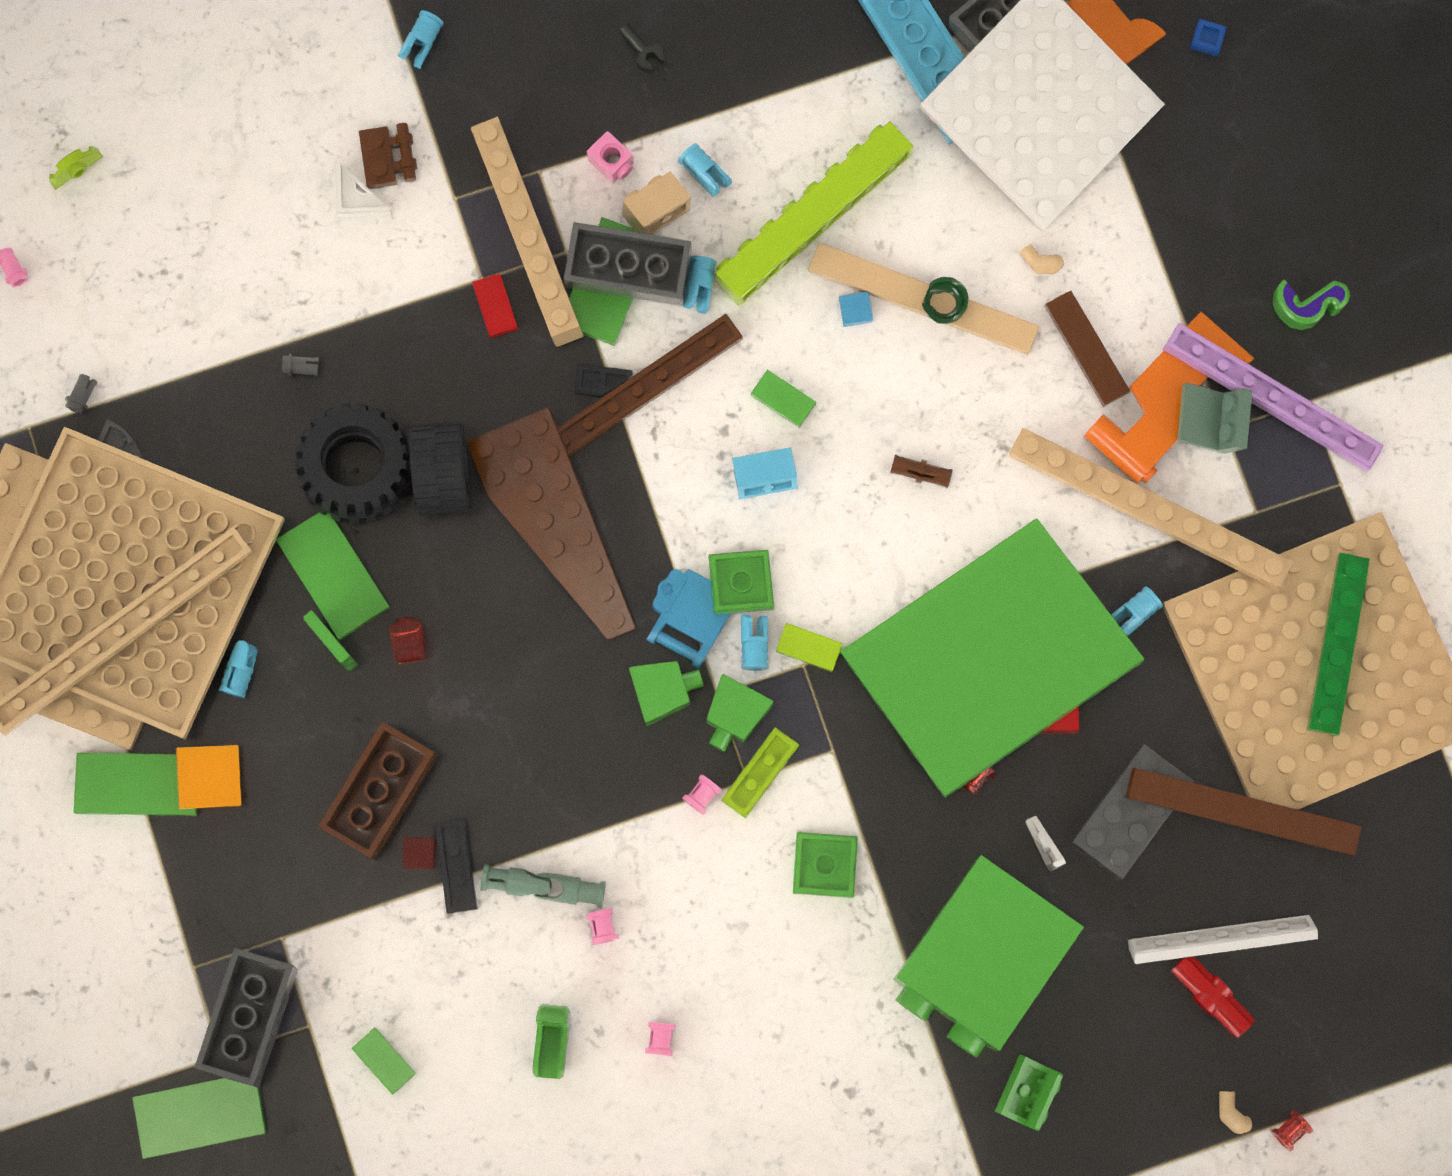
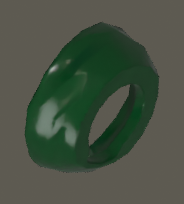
(953, 287)

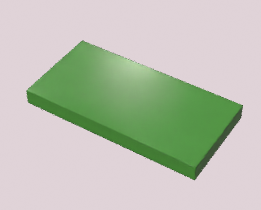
(600, 313)
(333, 574)
(127, 785)
(197, 1116)

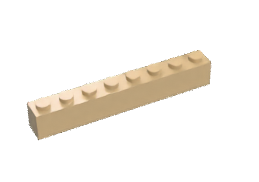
(527, 232)

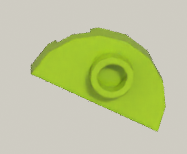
(74, 166)

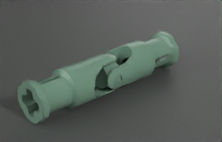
(522, 882)

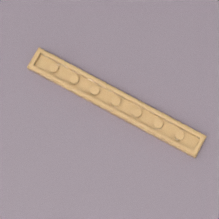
(910, 294)

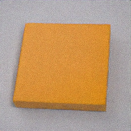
(208, 777)

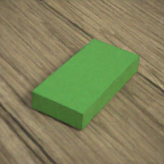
(783, 398)
(383, 1061)

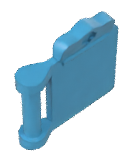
(687, 607)

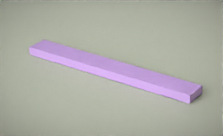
(1274, 397)

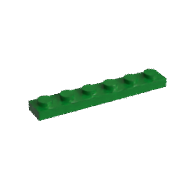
(1338, 644)

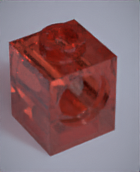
(408, 640)

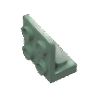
(1214, 418)

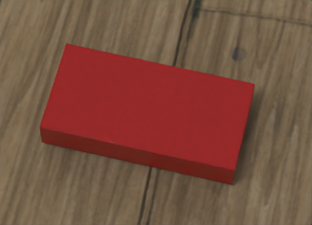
(495, 306)

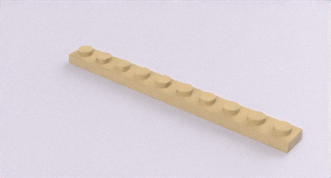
(1151, 509)
(121, 629)

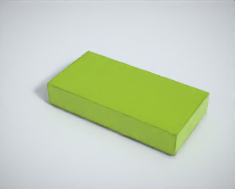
(809, 647)

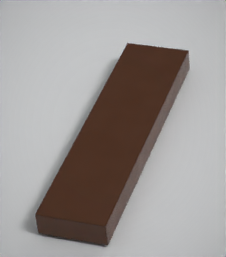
(1087, 348)

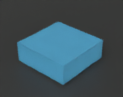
(855, 309)

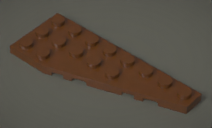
(540, 495)

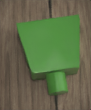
(663, 689)
(735, 712)

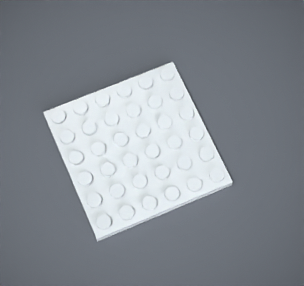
(1041, 106)

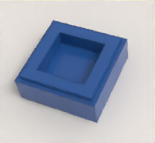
(1208, 37)

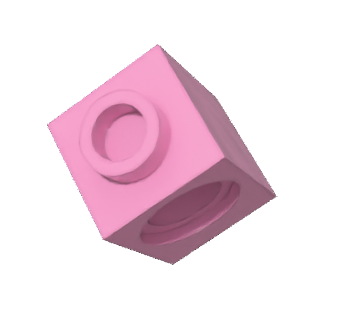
(607, 146)

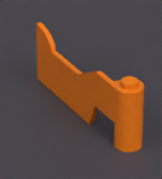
(1121, 35)
(1159, 396)

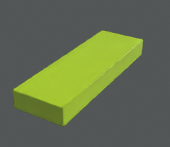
(760, 772)

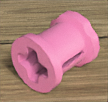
(702, 794)
(602, 926)
(660, 1038)

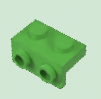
(1029, 1093)

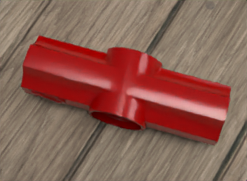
(1213, 995)

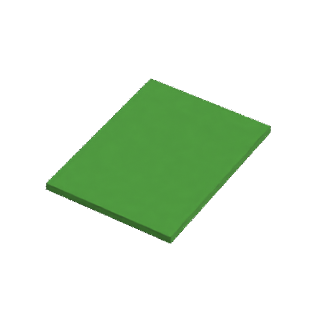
(991, 657)

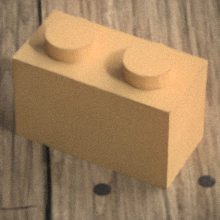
(656, 204)

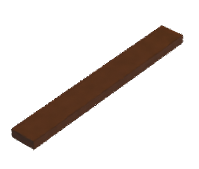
(649, 384)
(1243, 811)

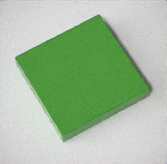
(741, 582)
(330, 641)
(825, 865)

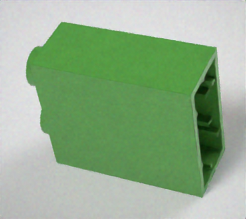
(985, 957)

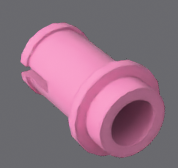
(14, 272)

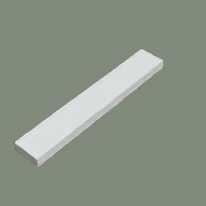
(1222, 939)

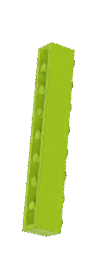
(813, 213)

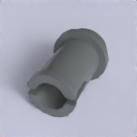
(300, 365)
(80, 394)

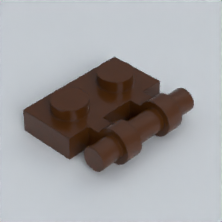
(378, 157)

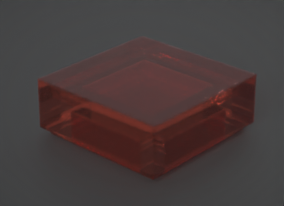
(418, 853)

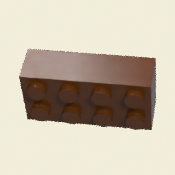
(378, 791)

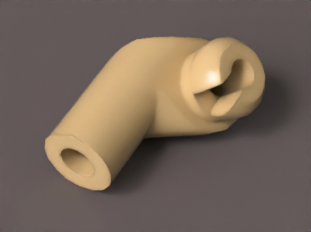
(1042, 263)
(1231, 1116)

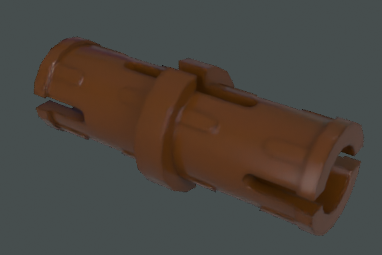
(921, 471)

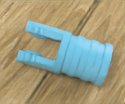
(422, 34)
(704, 170)
(699, 283)
(1138, 609)
(754, 648)
(239, 669)

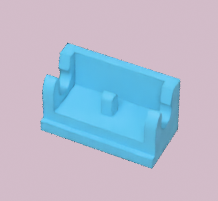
(765, 473)

